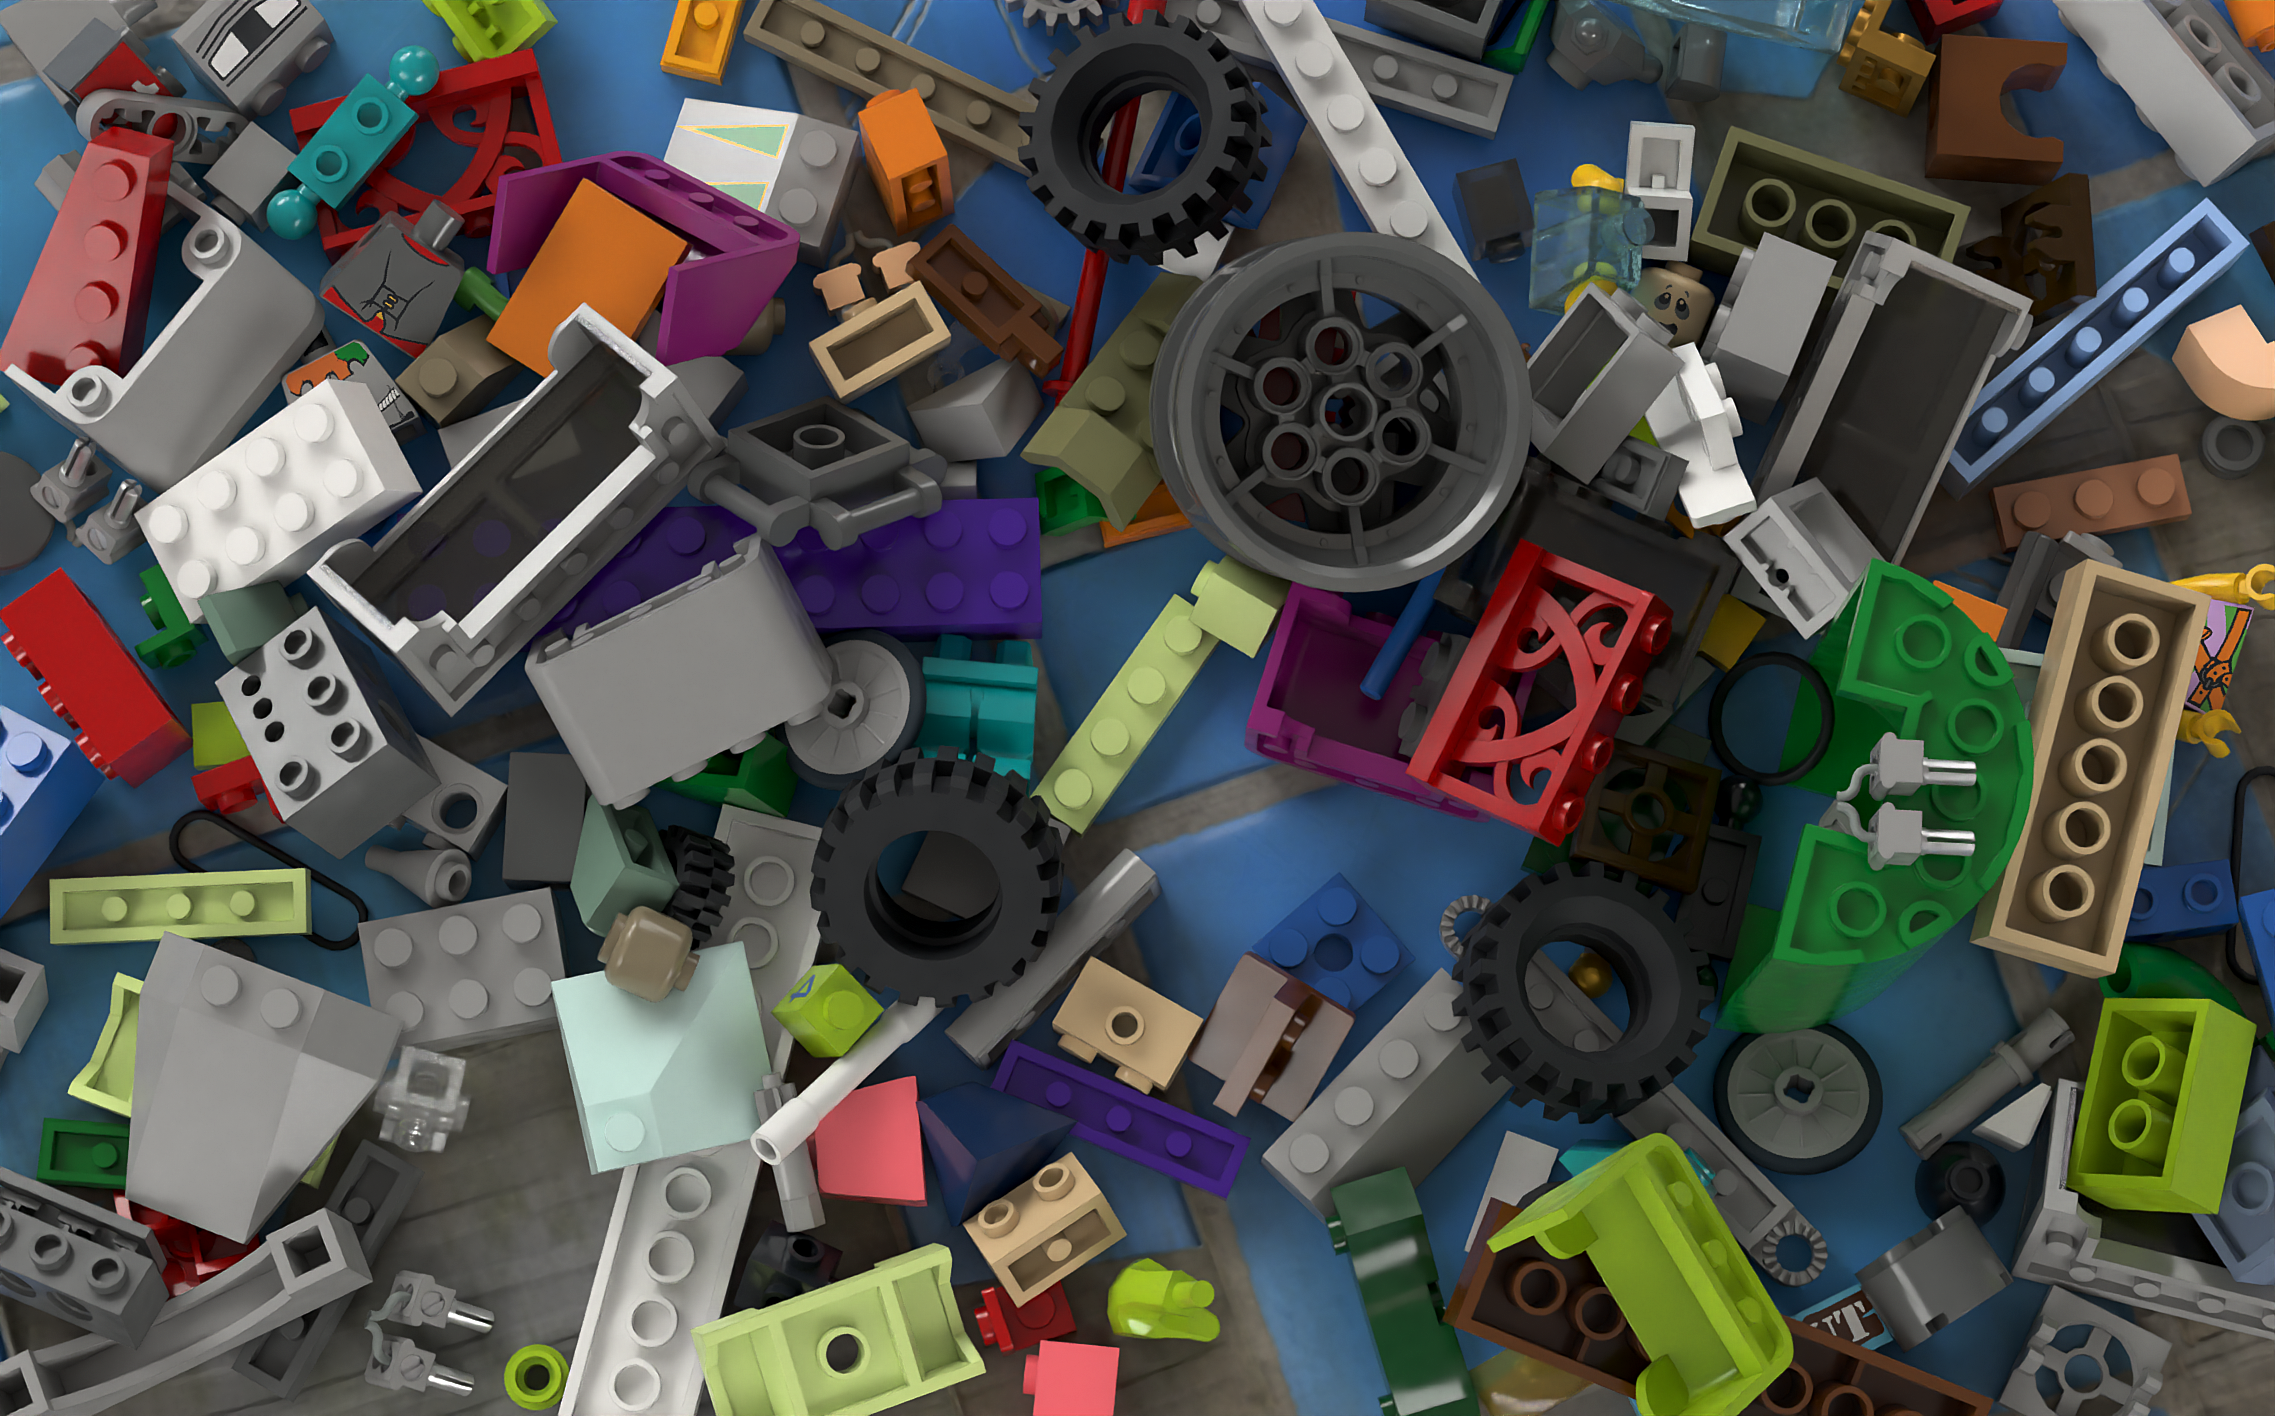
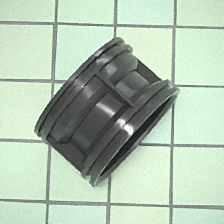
(1461, 464)

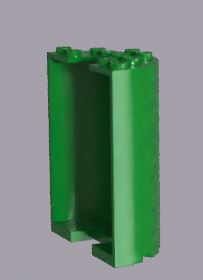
(1926, 672)

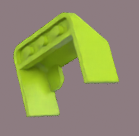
(1672, 1275)

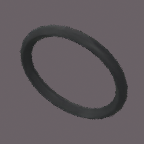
(1827, 711)

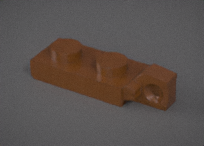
(986, 300)

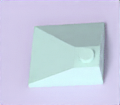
(664, 1072)

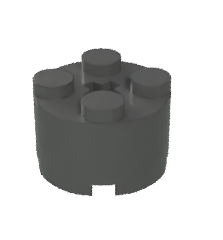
(1933, 1278)

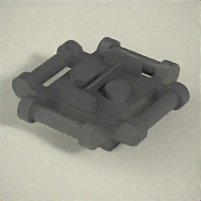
(816, 470)

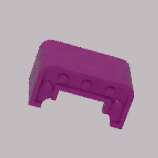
(1320, 720)

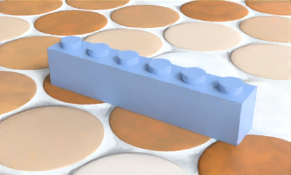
(2092, 342)

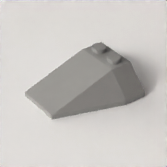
(241, 1084)

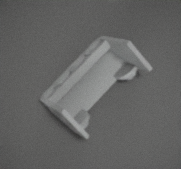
(205, 366)

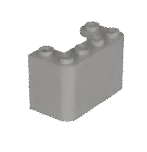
(683, 675)

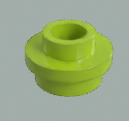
(516, 1377)

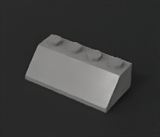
(2185, 77)
(1392, 1106)

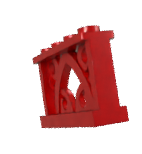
(478, 86)
(1516, 609)

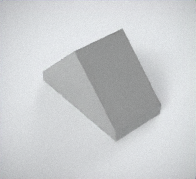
(978, 413)

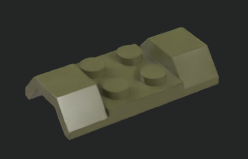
(1103, 421)

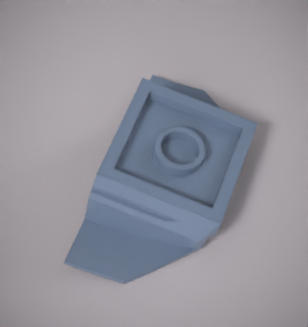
(2246, 1215)

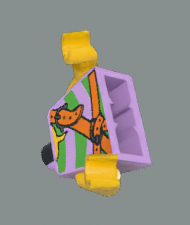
(2219, 651)

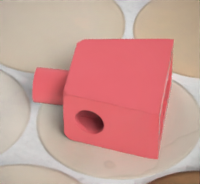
(872, 1146)

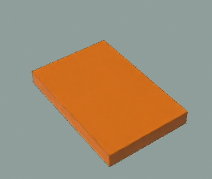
(596, 256)

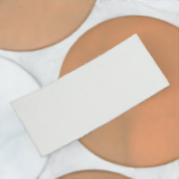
(1517, 1170)

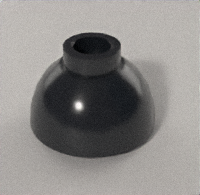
(1962, 1176)

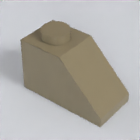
(458, 374)

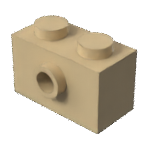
(879, 342)
(1126, 1027)

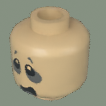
(1676, 300)

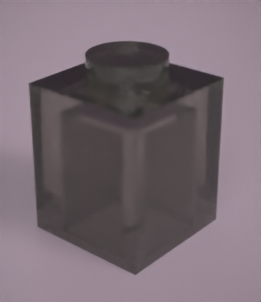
(1494, 211)

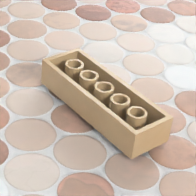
(2101, 758)

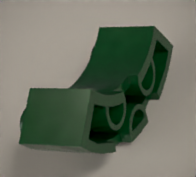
(1400, 1297)

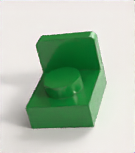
(1065, 504)
(179, 640)

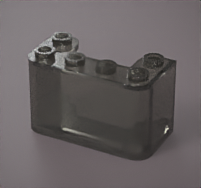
(1580, 527)

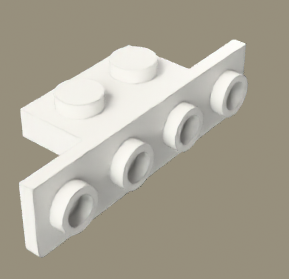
(1699, 425)

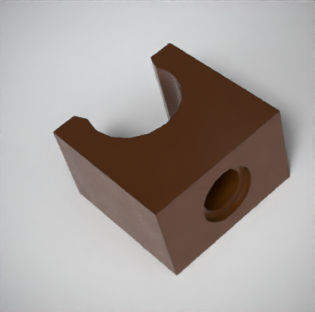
(1964, 115)

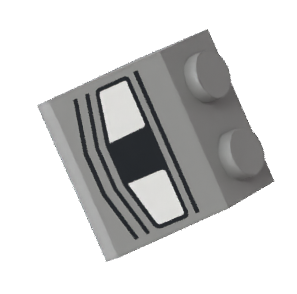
(253, 49)

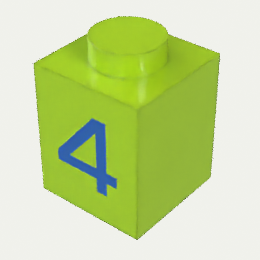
(827, 1010)

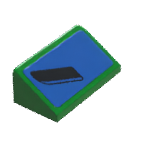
(1515, 34)

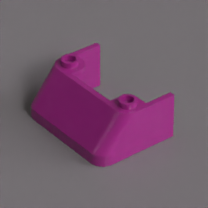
(719, 287)

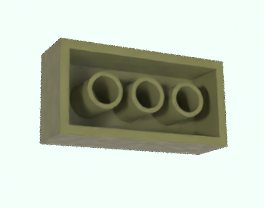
(1813, 204)

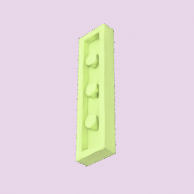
(1126, 717)
(183, 904)

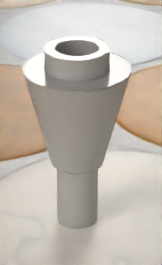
(433, 875)

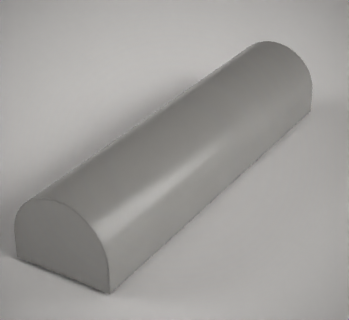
(1079, 932)

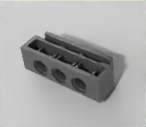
(76, 1265)

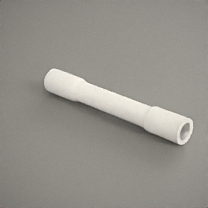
(802, 1114)

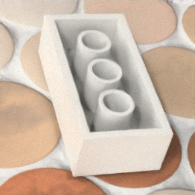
(280, 496)

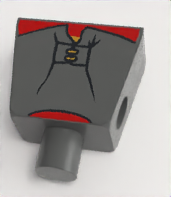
(400, 277)

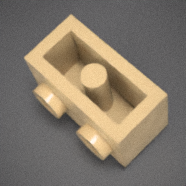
(1044, 1229)

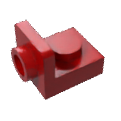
(232, 787)
(1024, 1327)

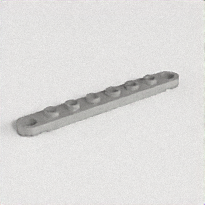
(1745, 1197)

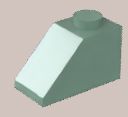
(250, 617)
(619, 865)

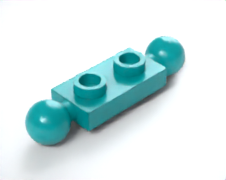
(353, 142)

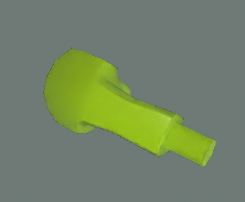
(1161, 1304)

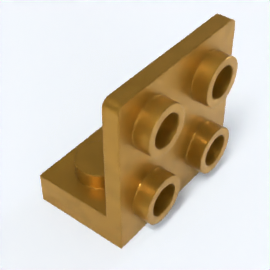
(1880, 65)

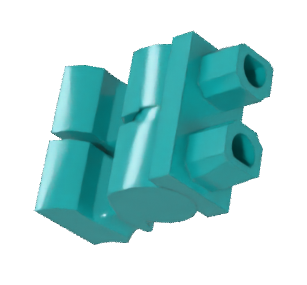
(981, 703)

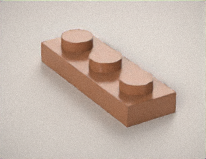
(2092, 501)

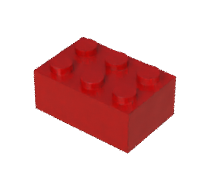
(93, 680)

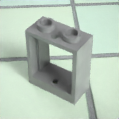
(1619, 394)
(1816, 546)

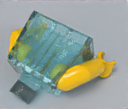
(1586, 238)

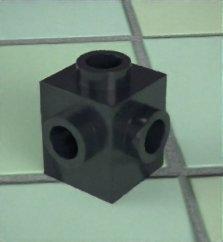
(785, 1267)

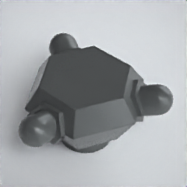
(1597, 46)

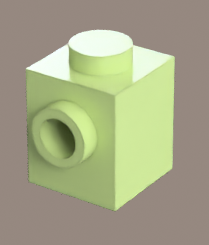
(1239, 604)

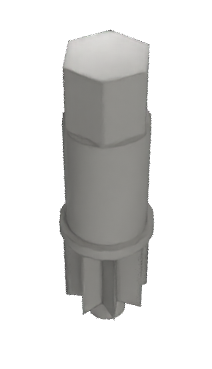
(795, 1173)

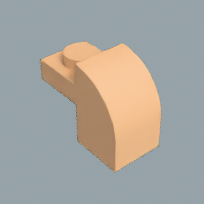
(2229, 365)

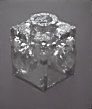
(422, 1100)

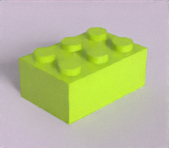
(2161, 1104)

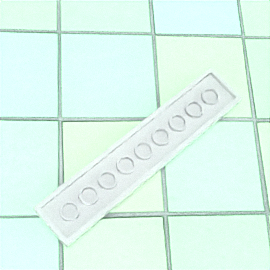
(687, 1214)

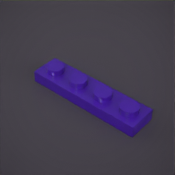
(1126, 1120)

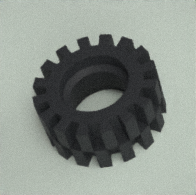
(703, 878)

